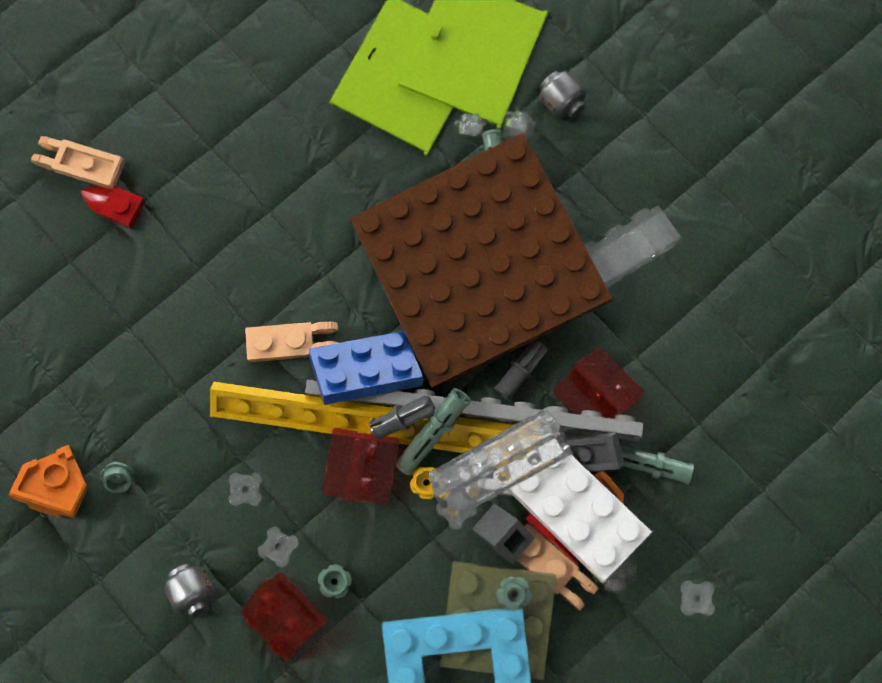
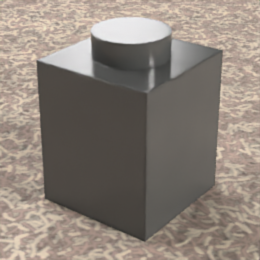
(503, 533)

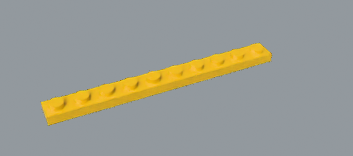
(311, 414)

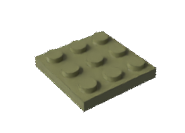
(475, 589)

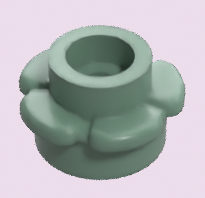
(117, 477)
(325, 578)
(514, 584)

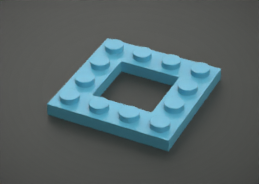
(495, 629)

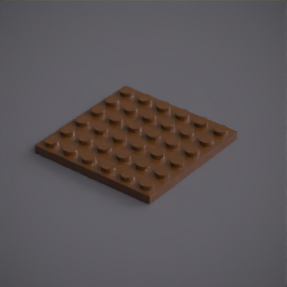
(480, 260)

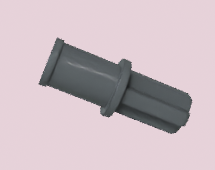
(521, 369)
(402, 417)

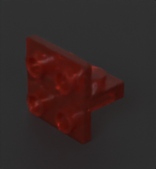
(598, 386)
(360, 466)
(282, 615)

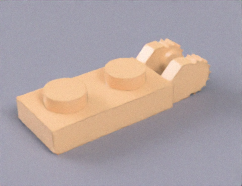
(80, 162)
(285, 340)
(546, 558)

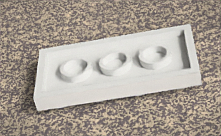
(582, 515)

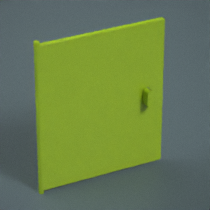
(474, 54)
(372, 86)

